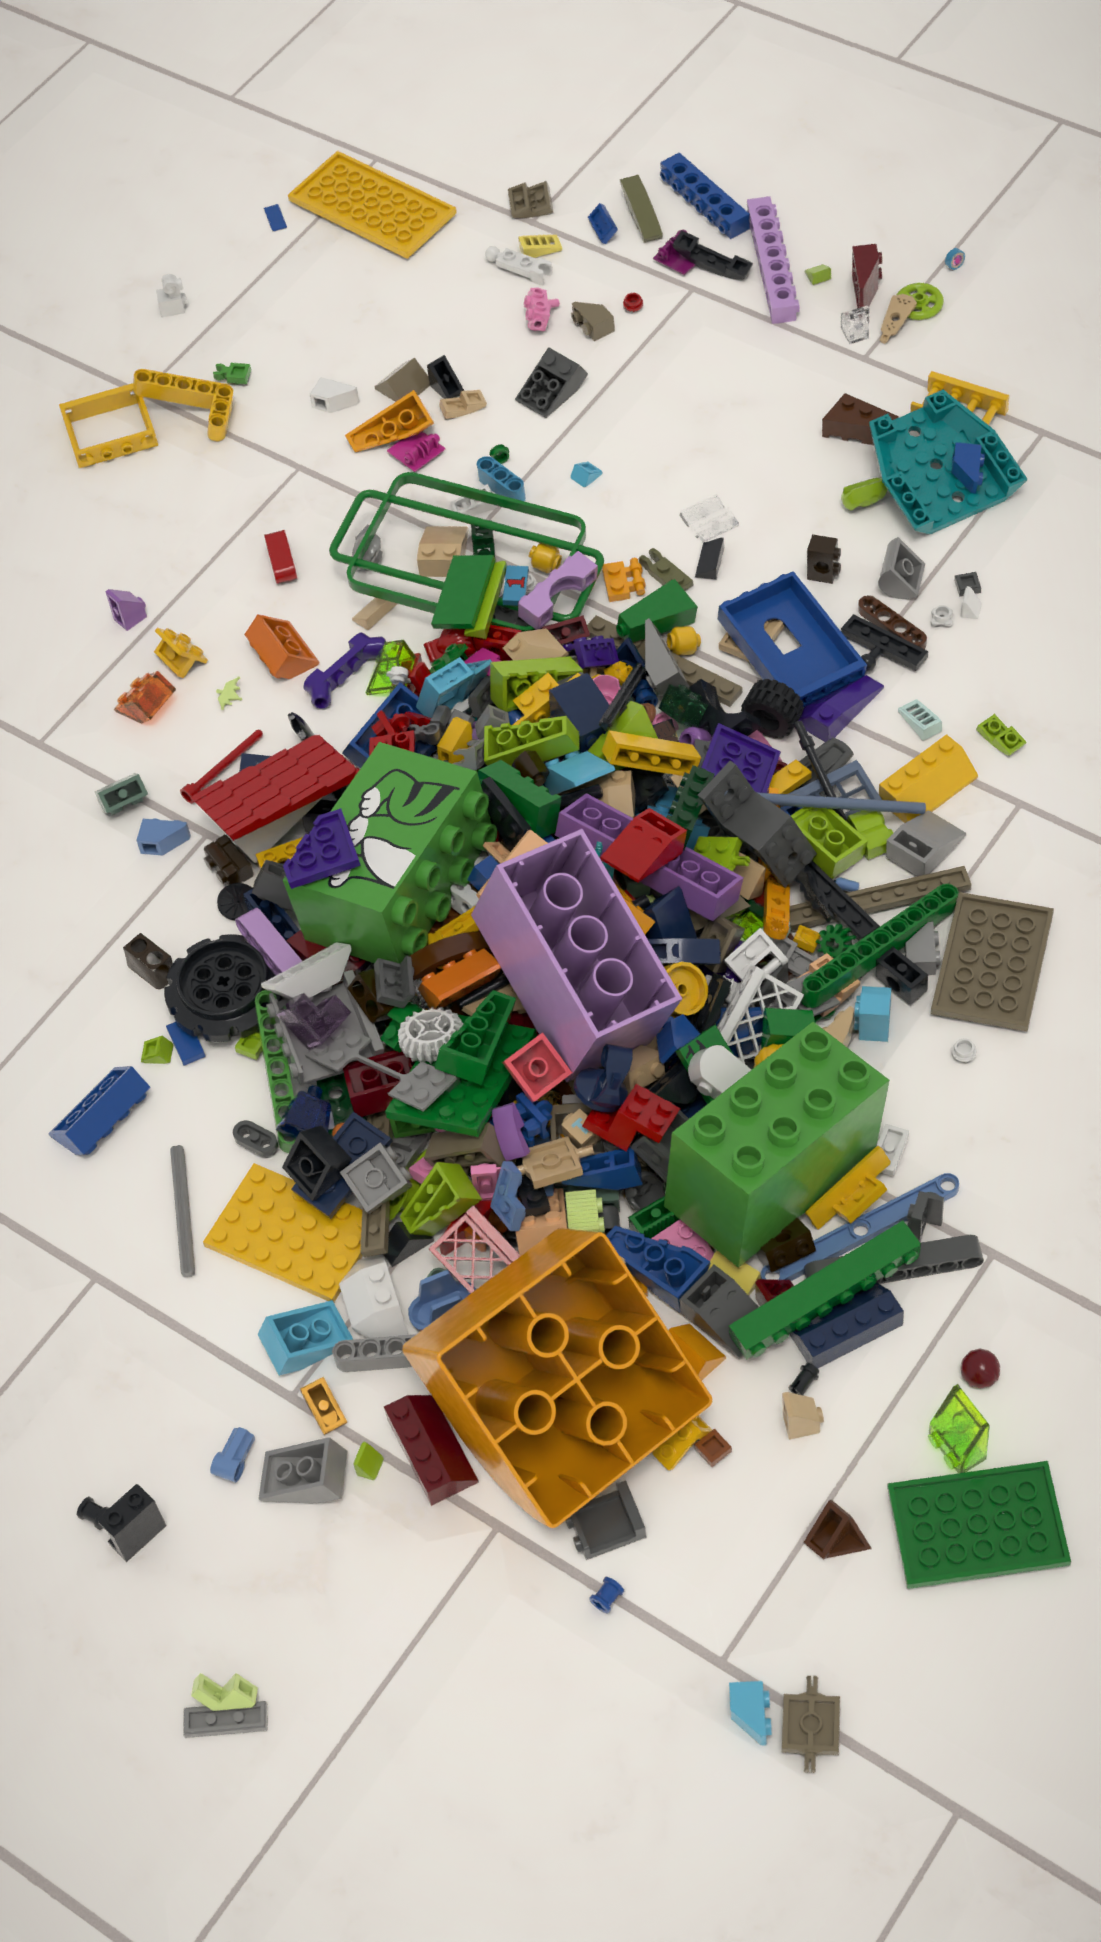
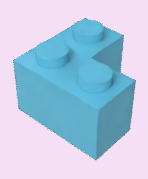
(873, 1013)

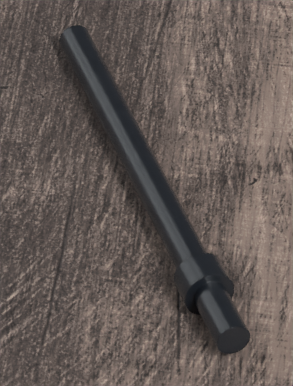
(807, 744)

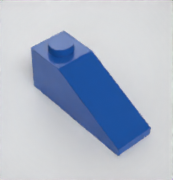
(609, 1170)

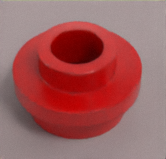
(633, 302)

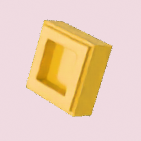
(806, 938)

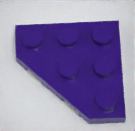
(323, 851)

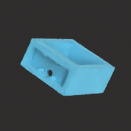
(445, 687)

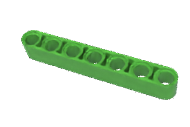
(272, 1061)

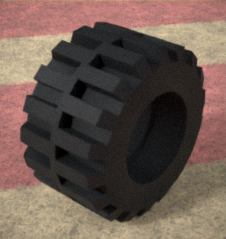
(775, 706)

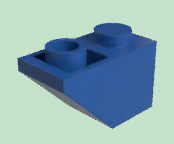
(966, 465)

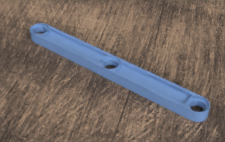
(876, 1222)

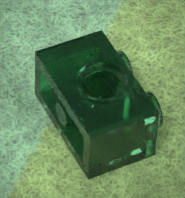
(683, 705)

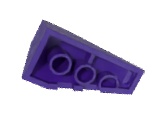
(836, 710)

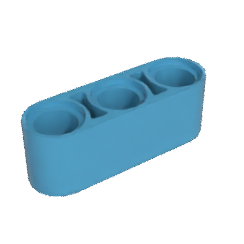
(500, 478)

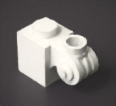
(170, 298)

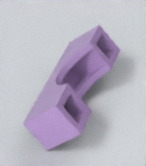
(574, 574)

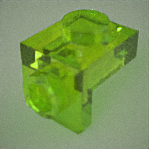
(749, 922)

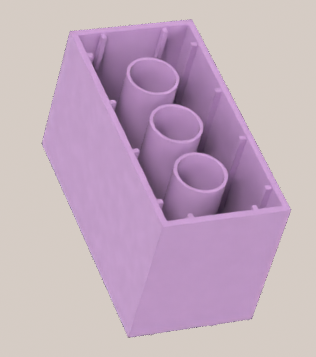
(574, 952)

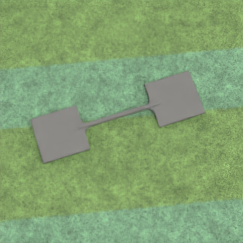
(416, 1088)

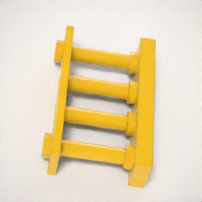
(967, 393)

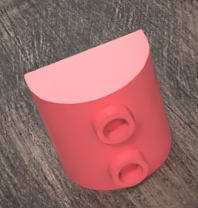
(537, 1067)

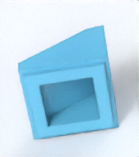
(585, 473)

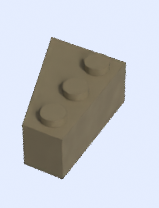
(465, 1149)

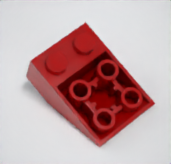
(645, 845)

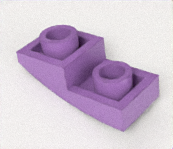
(507, 1128)

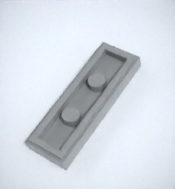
(206, 1722)

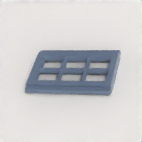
(838, 776)

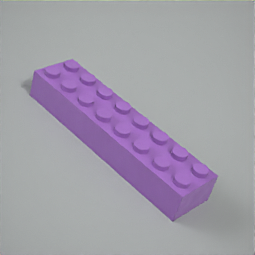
(704, 883)

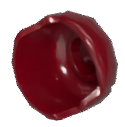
(980, 1368)

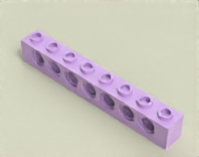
(772, 260)

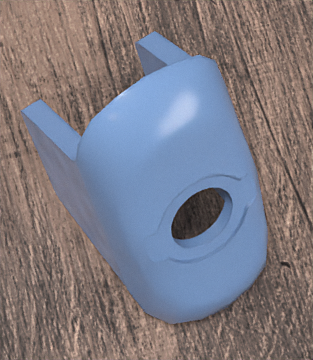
(435, 1297)

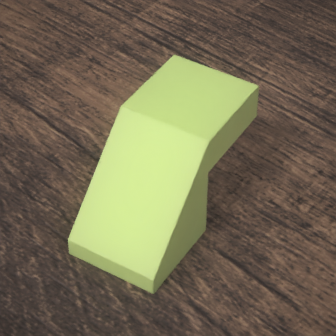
(234, 1695)

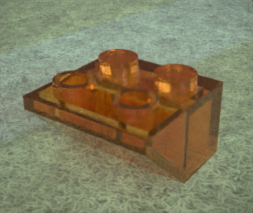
(145, 697)

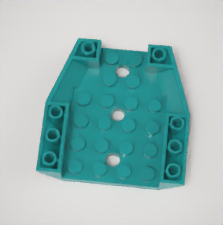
(927, 492)

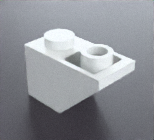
(333, 395)

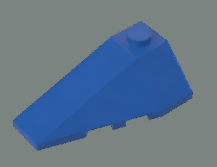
(658, 1265)

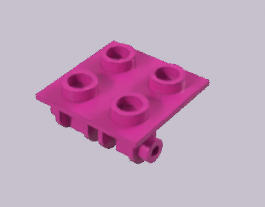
(417, 450)

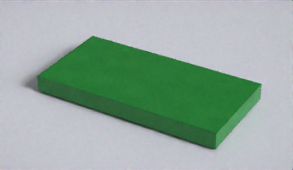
(463, 592)

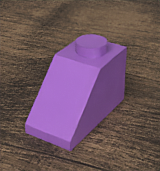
(126, 608)

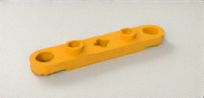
(776, 909)

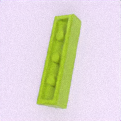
(489, 602)

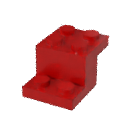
(639, 1113)

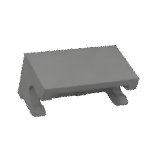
(473, 755)

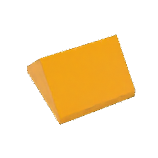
(697, 1349)

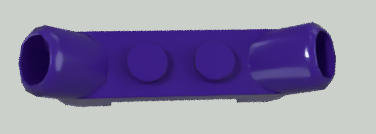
(321, 684)

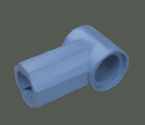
(230, 1462)

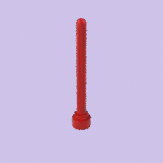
(192, 789)

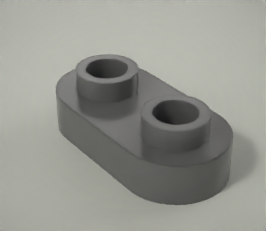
(256, 1140)

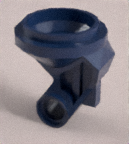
(604, 1088)

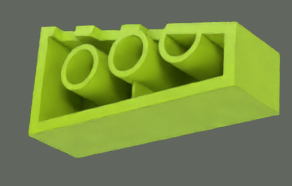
(513, 677)
(547, 737)

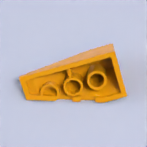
(396, 422)

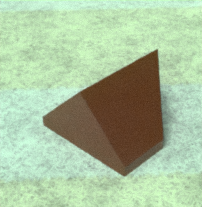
(835, 1533)

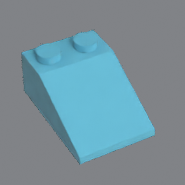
(575, 771)
(302, 1336)

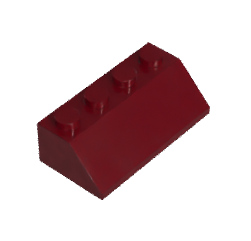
(369, 1086)
(430, 1446)

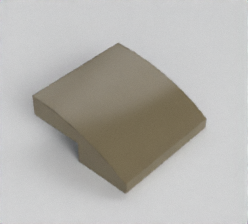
(530, 201)

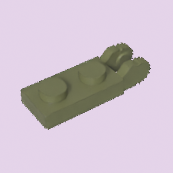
(664, 570)

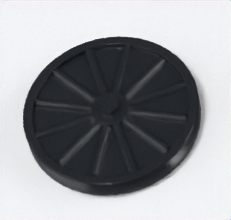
(232, 901)

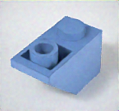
(161, 836)

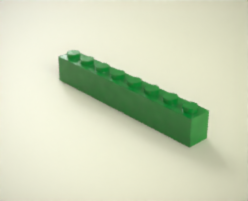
(824, 1290)

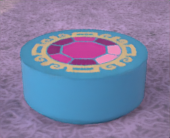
(955, 258)

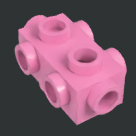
(538, 308)

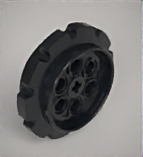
(219, 974)

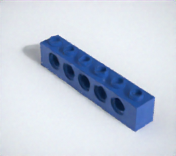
(705, 195)

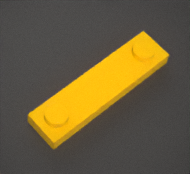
(790, 777)

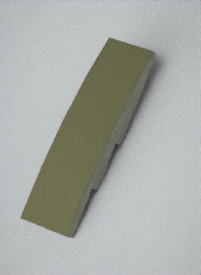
(641, 208)

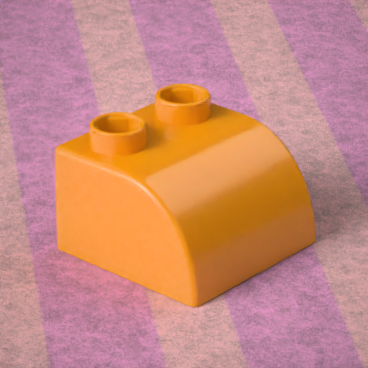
(558, 1374)

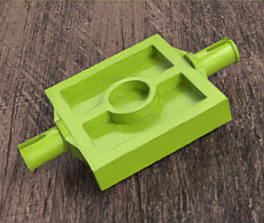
(722, 851)

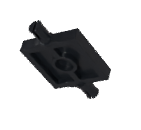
(648, 788)

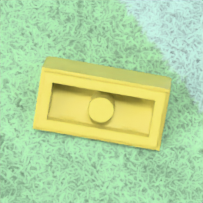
(744, 1275)

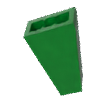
(665, 607)

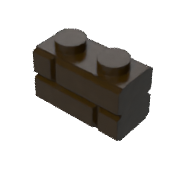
(227, 861)

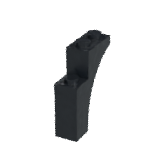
(741, 722)

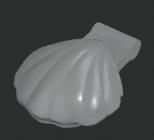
(373, 552)

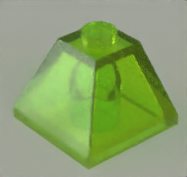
(392, 654)

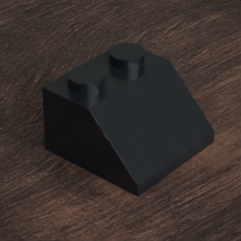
(315, 1161)

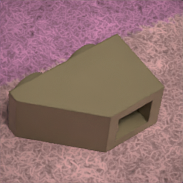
(593, 319)

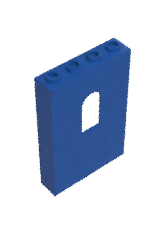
(825, 656)

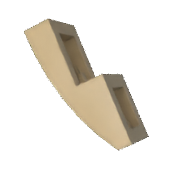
(469, 402)

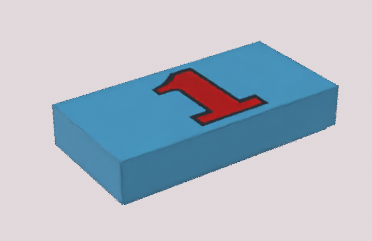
(515, 584)

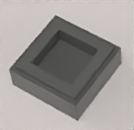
(967, 579)

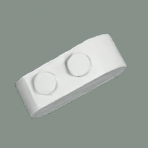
(715, 1070)

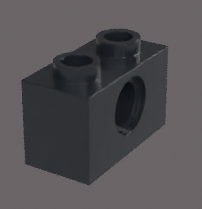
(901, 975)

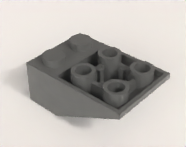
(551, 383)
(715, 1304)

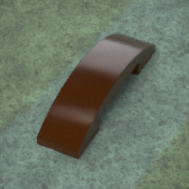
(445, 951)

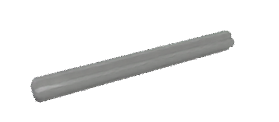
(182, 1211)

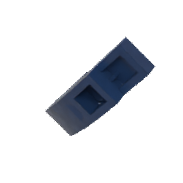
(687, 950)

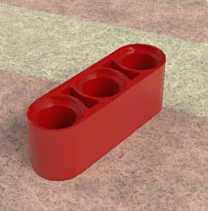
(280, 556)

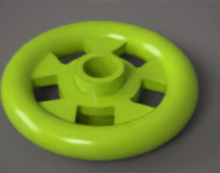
(923, 300)

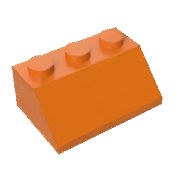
(280, 647)
(459, 978)

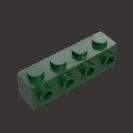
(689, 804)

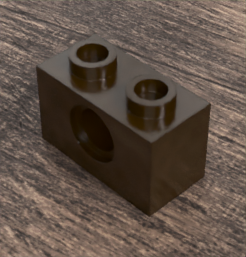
(823, 559)
(787, 1247)

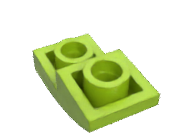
(1000, 736)

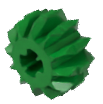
(836, 934)

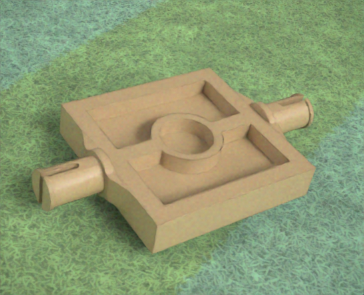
(553, 1162)

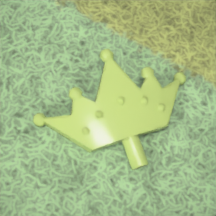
(228, 693)

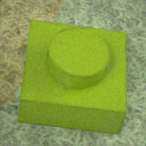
(249, 1046)

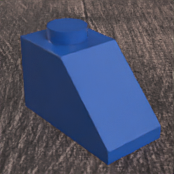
(673, 1036)

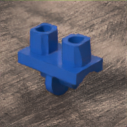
(536, 1116)

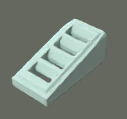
(923, 731)

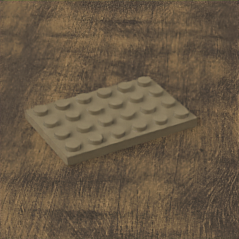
(992, 961)

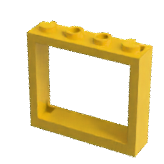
(99, 404)

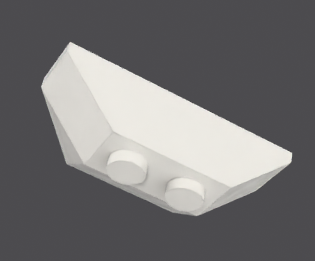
(313, 974)
(372, 1299)

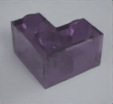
(311, 1022)

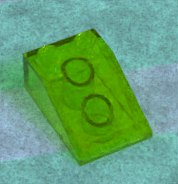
(959, 1432)

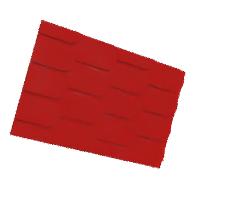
(270, 798)

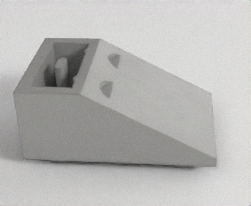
(923, 843)

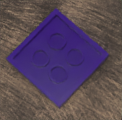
(752, 757)

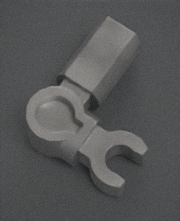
(433, 731)

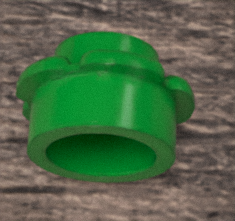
(500, 453)

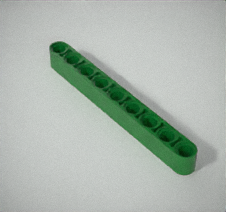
(863, 955)

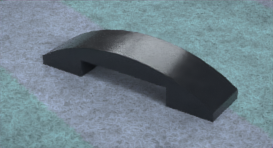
(709, 259)

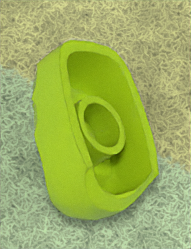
(863, 493)

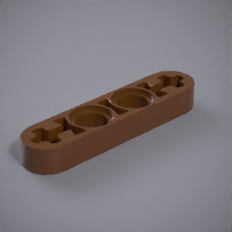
(895, 620)

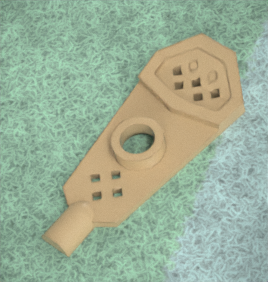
(900, 307)

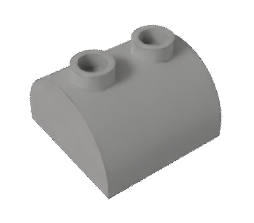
(901, 571)

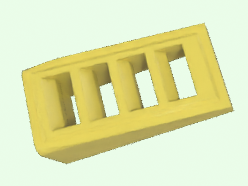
(534, 245)

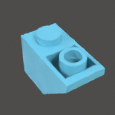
(748, 1710)

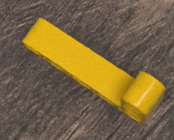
(189, 391)

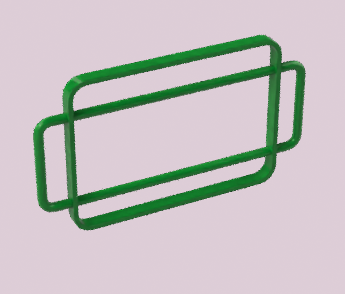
(467, 492)

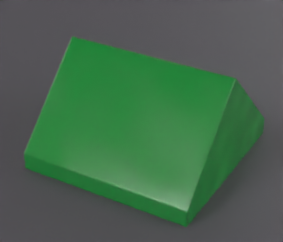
(783, 1024)

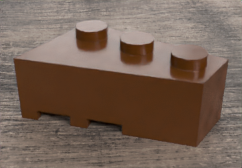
(851, 419)

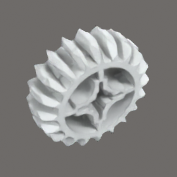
(427, 1032)

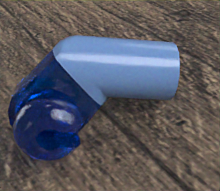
(847, 885)

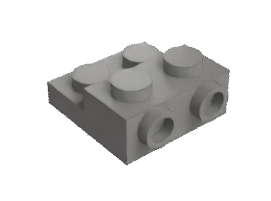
(377, 1177)

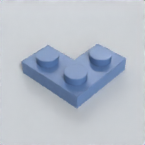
(504, 1199)

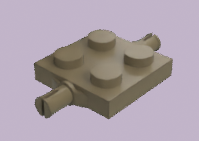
(811, 1724)

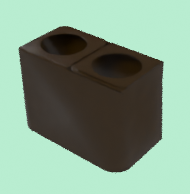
(140, 947)
(366, 997)

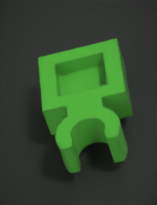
(235, 373)

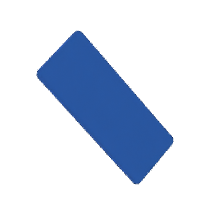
(275, 217)

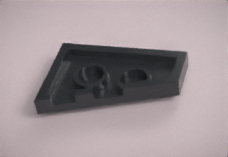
(504, 814)

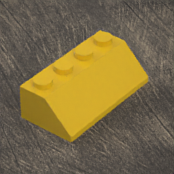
(930, 777)

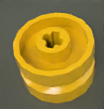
(690, 985)

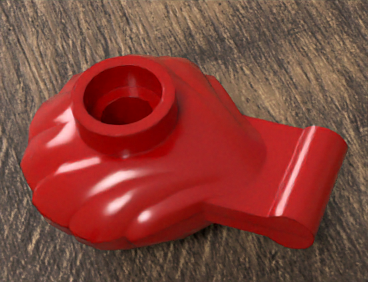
(436, 648)

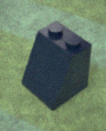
(582, 705)
(670, 917)

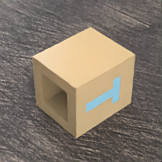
(577, 1134)

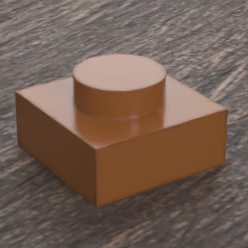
(713, 1447)

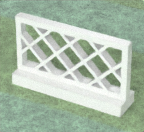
(739, 1007)

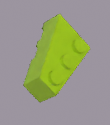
(632, 721)
(439, 1200)

